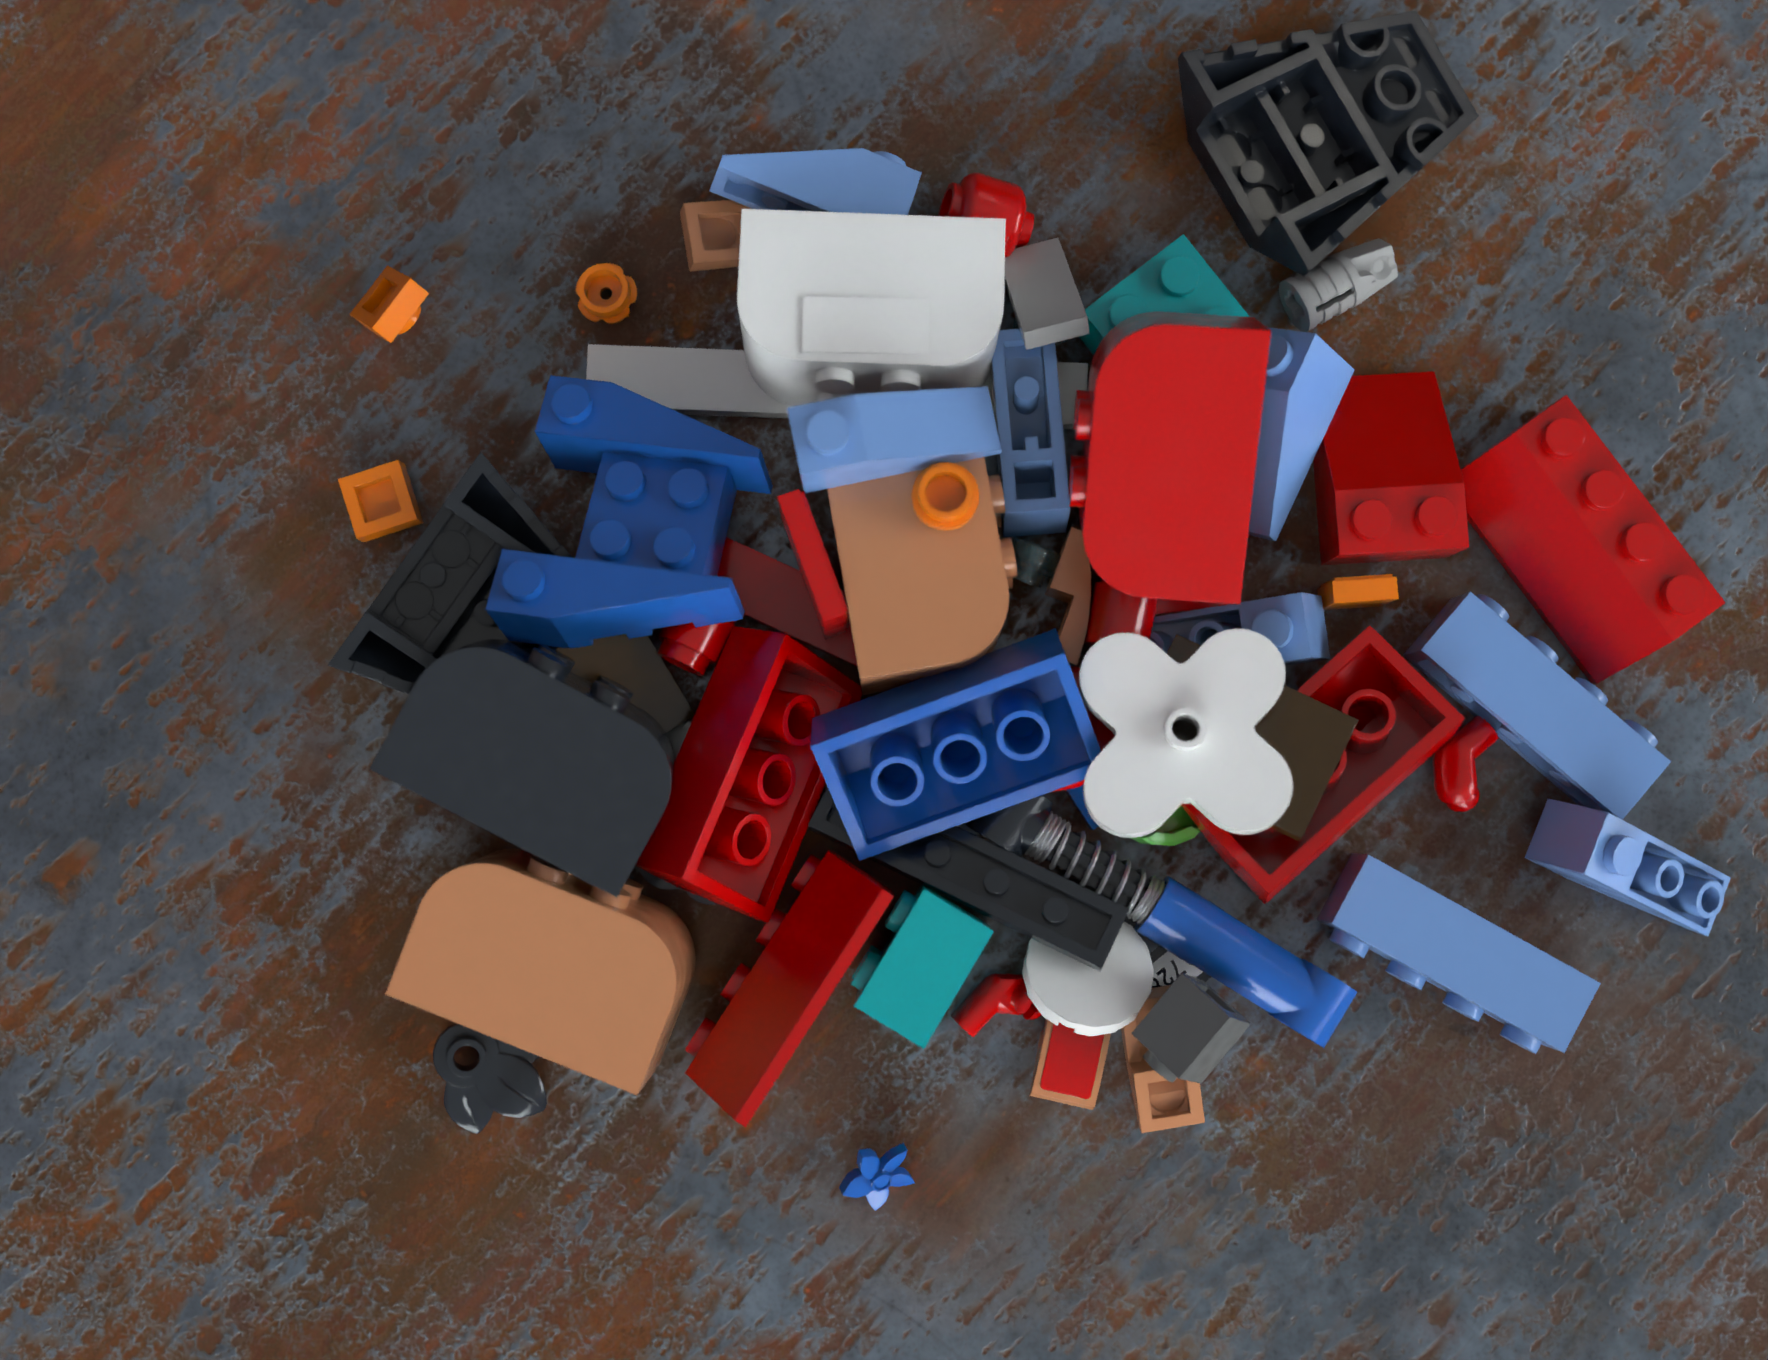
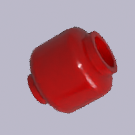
(991, 198)

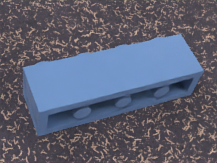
(1537, 706)
(1457, 952)

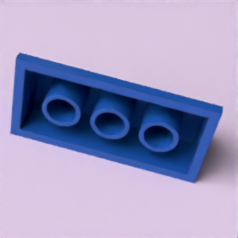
(955, 745)

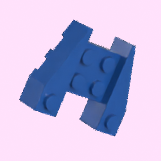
(649, 528)

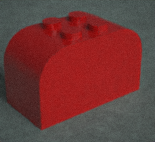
(1171, 453)

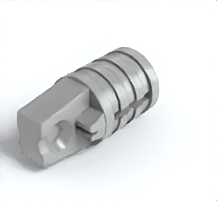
(1338, 283)

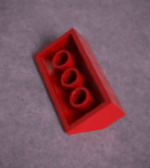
(1584, 542)
(1396, 732)
(747, 774)
(787, 985)

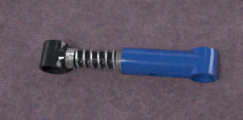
(1180, 921)

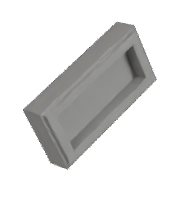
(1044, 294)

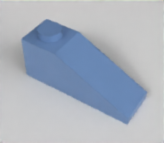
(818, 181)
(1298, 404)
(890, 434)
(1030, 437)

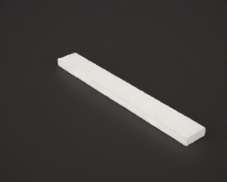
(721, 385)

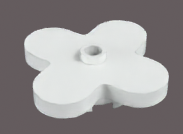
(1148, 770)

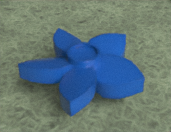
(876, 1175)

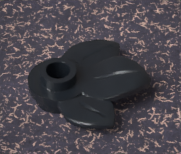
(497, 1081)

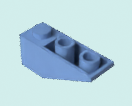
(1289, 621)
(1627, 865)

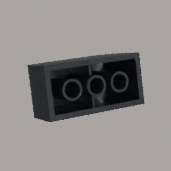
(535, 756)

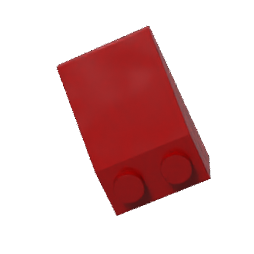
(1389, 474)

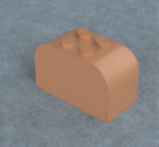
(918, 593)
(550, 965)

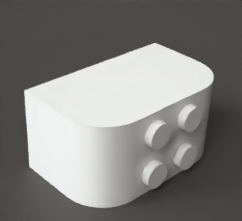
(868, 255)

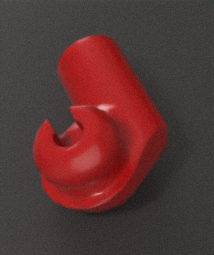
(1455, 764)
(995, 994)

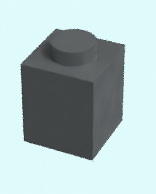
(1189, 1030)

